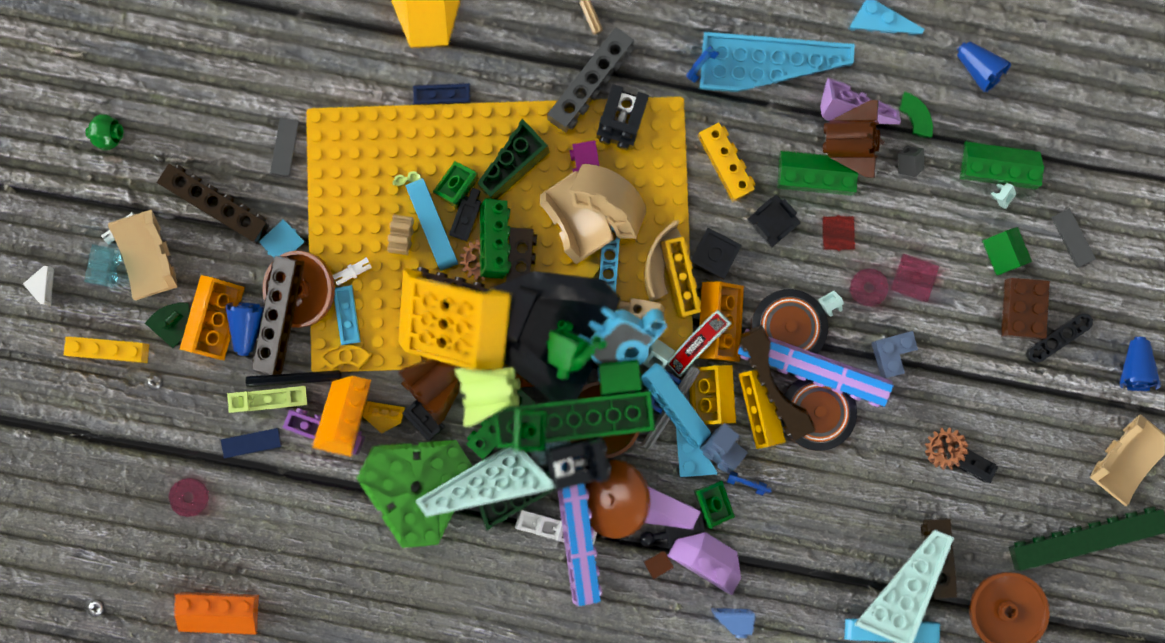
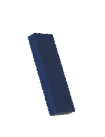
(441, 94)
(251, 443)

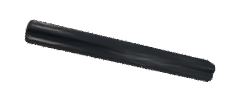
(293, 378)

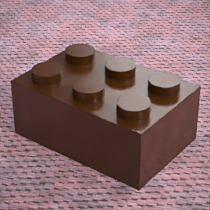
(1025, 308)

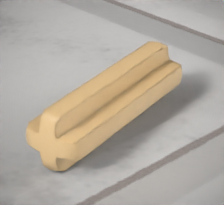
(591, 16)

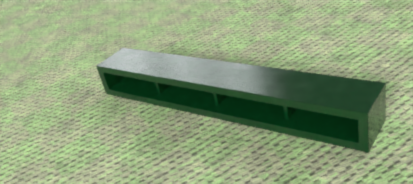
(1087, 539)

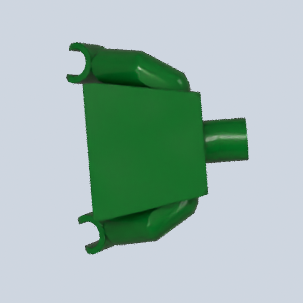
(569, 350)

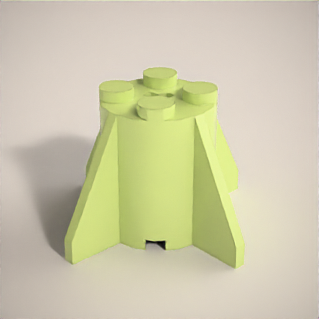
(487, 392)

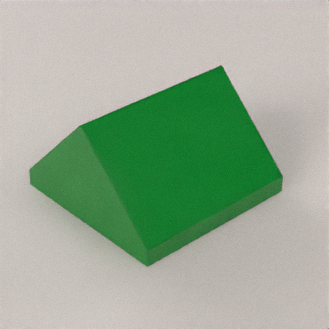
(456, 184)
(1007, 251)
(619, 378)
(530, 430)
(714, 504)

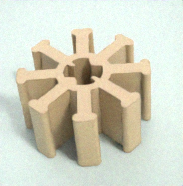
(400, 234)

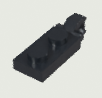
(466, 216)

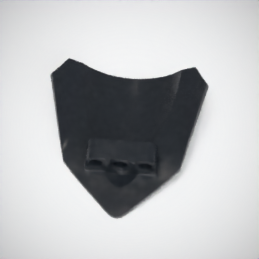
(535, 309)

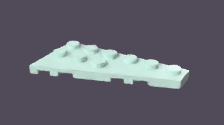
(903, 601)

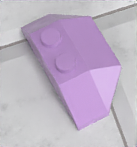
(709, 560)

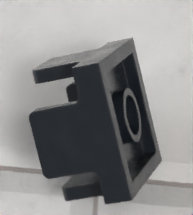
(774, 220)
(715, 254)

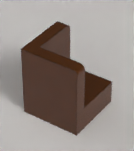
(658, 564)

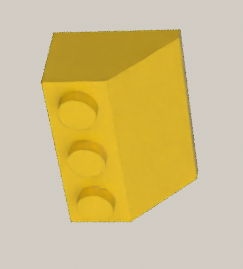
(714, 395)

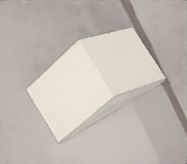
(41, 285)

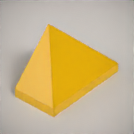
(383, 415)

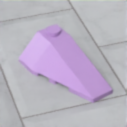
(840, 99)
(670, 512)

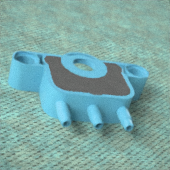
(625, 331)

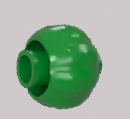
(104, 132)

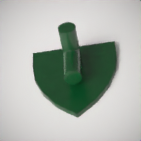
(170, 322)

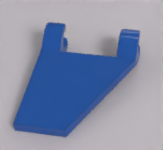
(710, 52)
(761, 488)

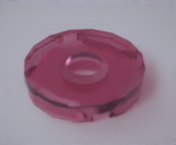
(880, 287)
(200, 497)

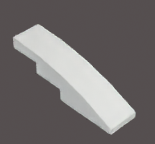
(542, 525)

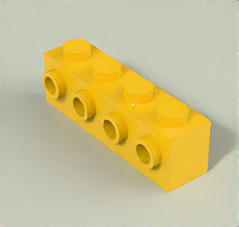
(725, 162)
(680, 276)
(760, 407)

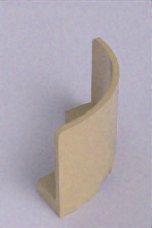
(612, 195)
(581, 228)
(144, 254)
(655, 264)
(1130, 459)

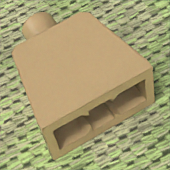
(635, 304)

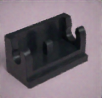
(422, 420)
(978, 467)

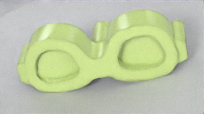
(400, 180)

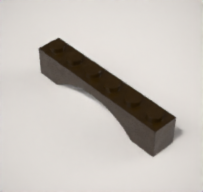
(795, 417)

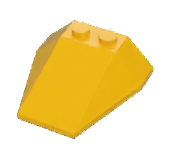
(427, 21)

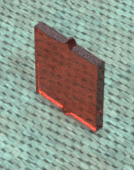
(838, 233)

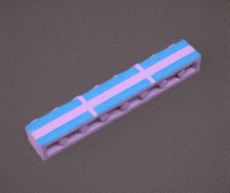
(827, 372)
(579, 543)

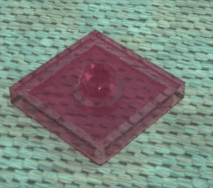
(914, 278)

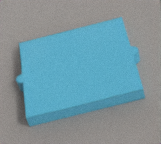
(281, 240)

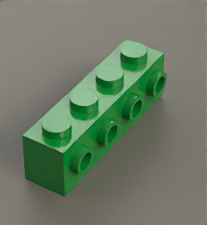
(494, 238)
(485, 439)

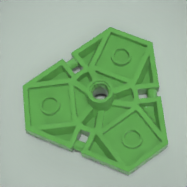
(389, 478)

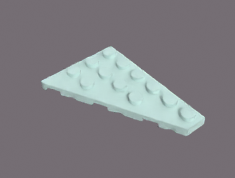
(493, 479)

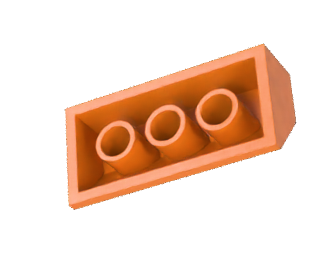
(216, 612)

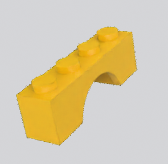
(106, 349)

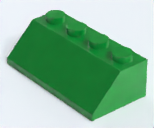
(1002, 165)
(815, 174)

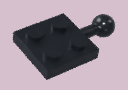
(672, 533)

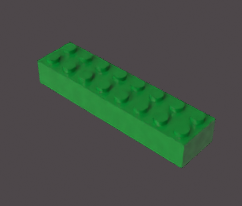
(583, 418)

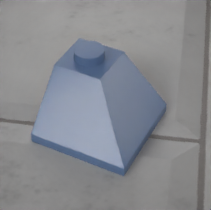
(737, 621)

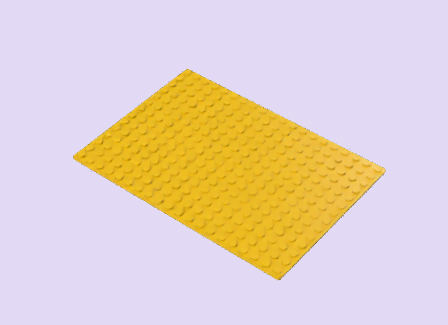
(353, 200)

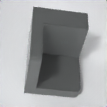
(911, 161)

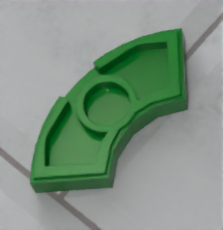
(918, 115)

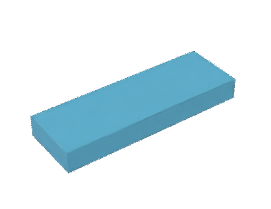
(346, 315)

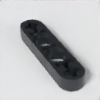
(1059, 337)

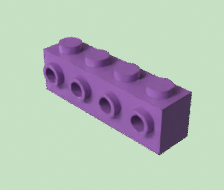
(307, 426)

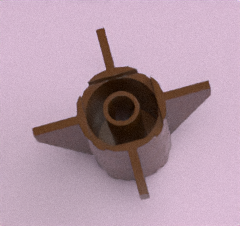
(854, 138)
(433, 385)

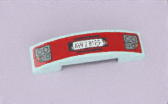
(698, 342)

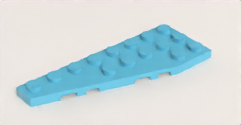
(759, 61)

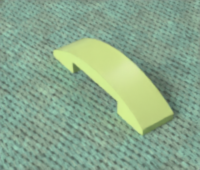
(267, 399)

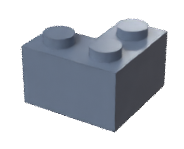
(888, 352)
(723, 448)

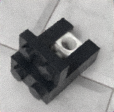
(618, 131)
(594, 458)

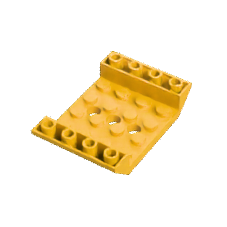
(474, 320)

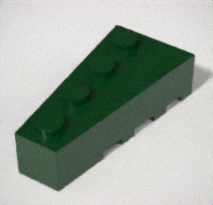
(513, 161)
(500, 510)

